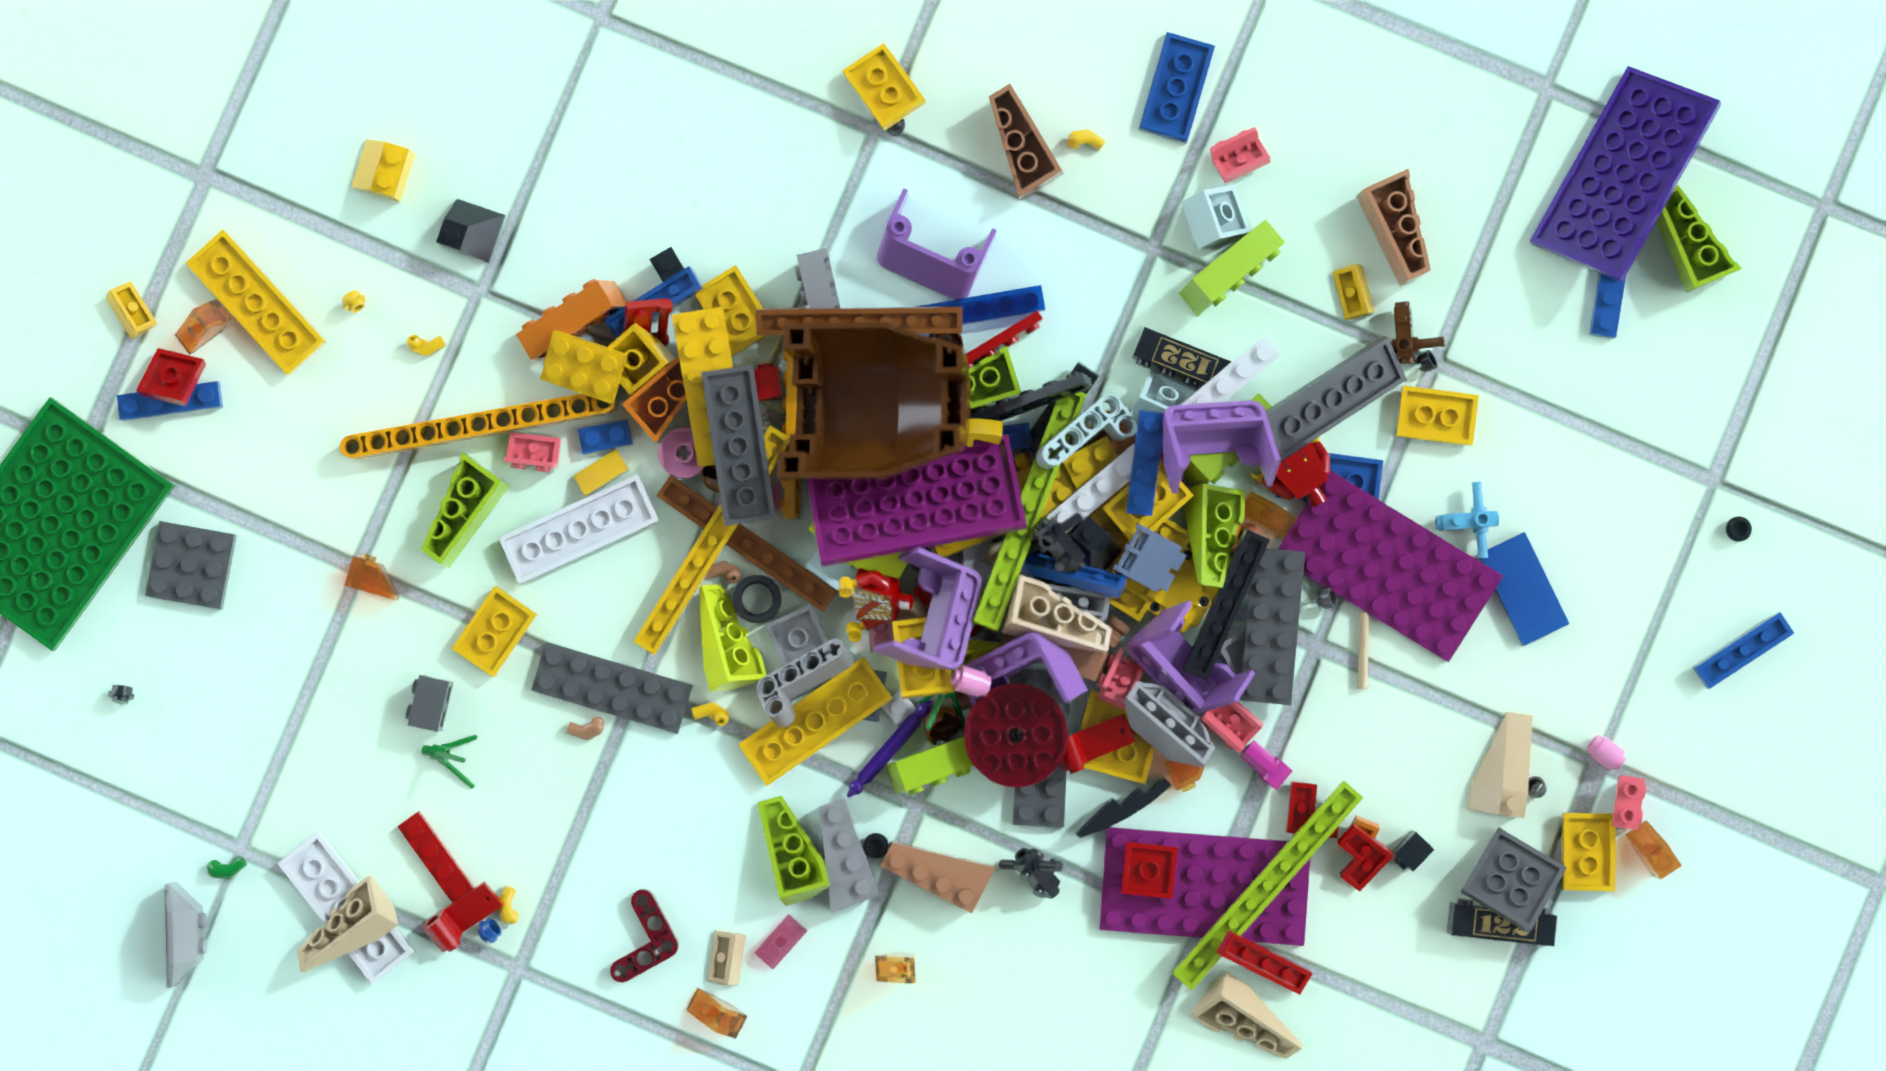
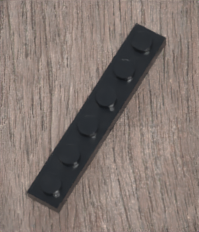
(1031, 399)
(1226, 604)

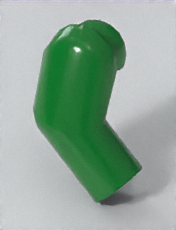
(225, 871)

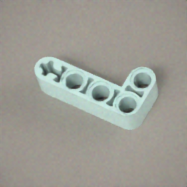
(1081, 434)

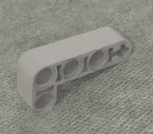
(800, 676)

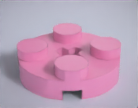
(668, 454)

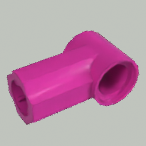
(1270, 768)

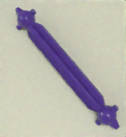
(889, 749)

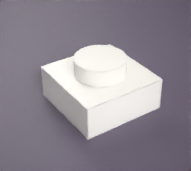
(899, 708)

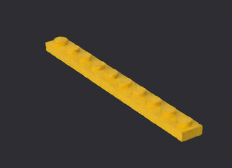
(698, 563)

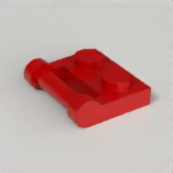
(641, 314)

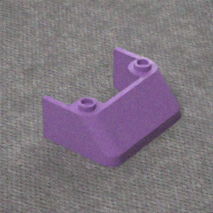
(924, 266)
(1217, 429)
(949, 615)
(1024, 653)
(1163, 654)

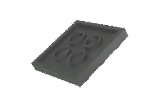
(191, 565)
(1513, 880)

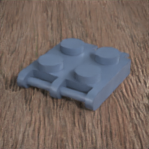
(1150, 559)

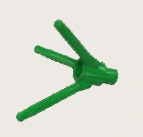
(953, 695)
(442, 754)

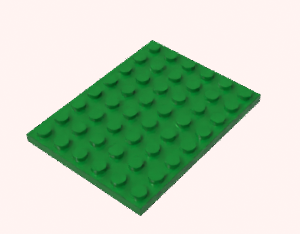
(67, 519)

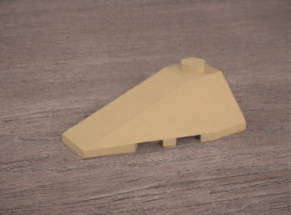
(1504, 772)
(358, 922)
(1238, 1010)

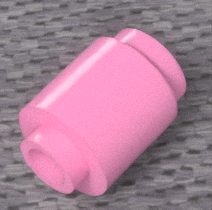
(970, 681)
(1606, 752)

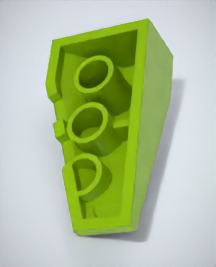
(794, 859)

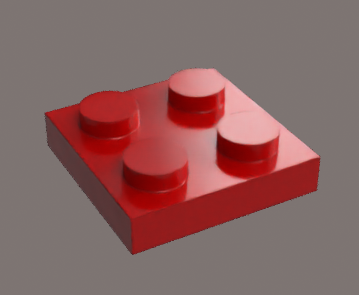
(171, 377)
(1149, 870)

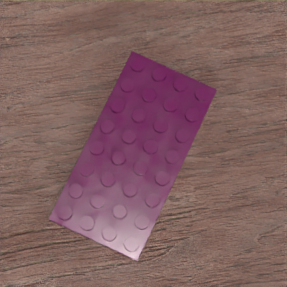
(922, 508)
(1391, 566)
(1207, 882)

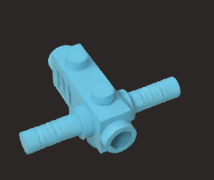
(1478, 520)

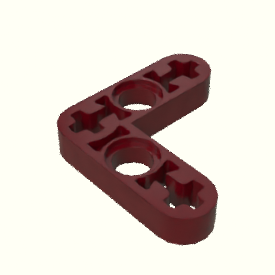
(656, 937)

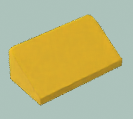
(1353, 291)
(130, 309)
(601, 473)

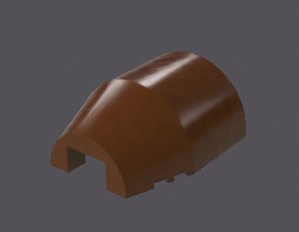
(873, 401)

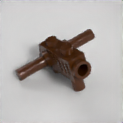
(1405, 343)

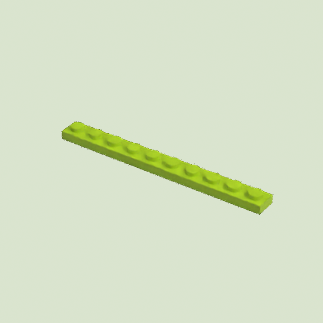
(1016, 543)
(1269, 882)

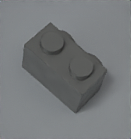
(429, 703)

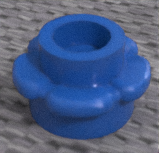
(489, 930)

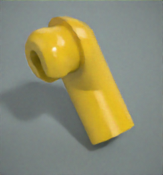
(1085, 136)
(424, 347)
(713, 711)
(506, 912)

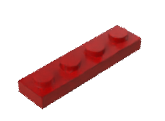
(1007, 338)
(435, 856)
(1264, 962)

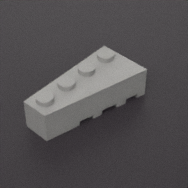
(817, 280)
(845, 859)

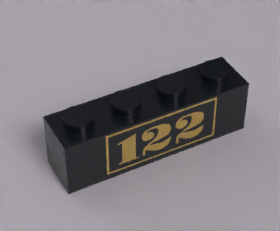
(1177, 358)
(1481, 923)

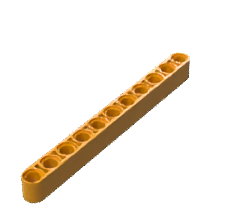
(466, 424)

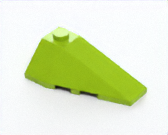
(1212, 529)

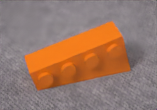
(658, 400)

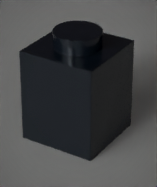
(666, 264)
(1412, 851)

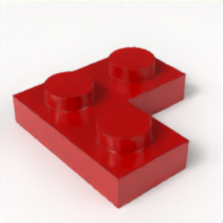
(1301, 806)
(1368, 856)

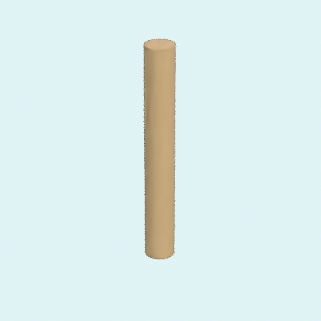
(1363, 649)

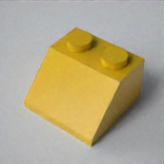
(383, 169)
(644, 359)

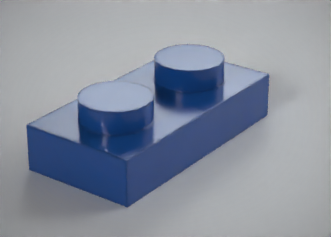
(605, 437)

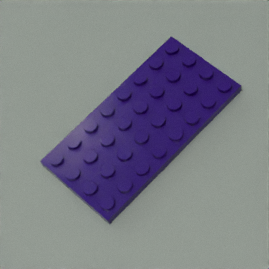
(1625, 173)

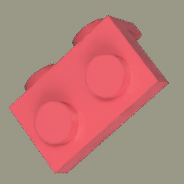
(1239, 155)
(534, 451)
(1120, 679)
(1233, 724)
(1628, 802)

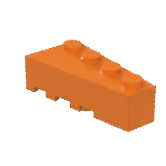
(571, 316)

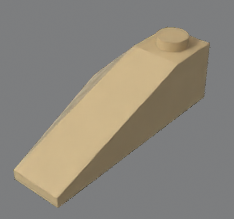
(1042, 611)

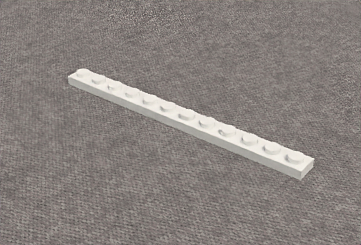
(1118, 471)

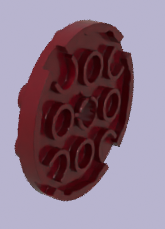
(989, 741)

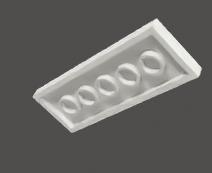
(578, 529)
(324, 882)

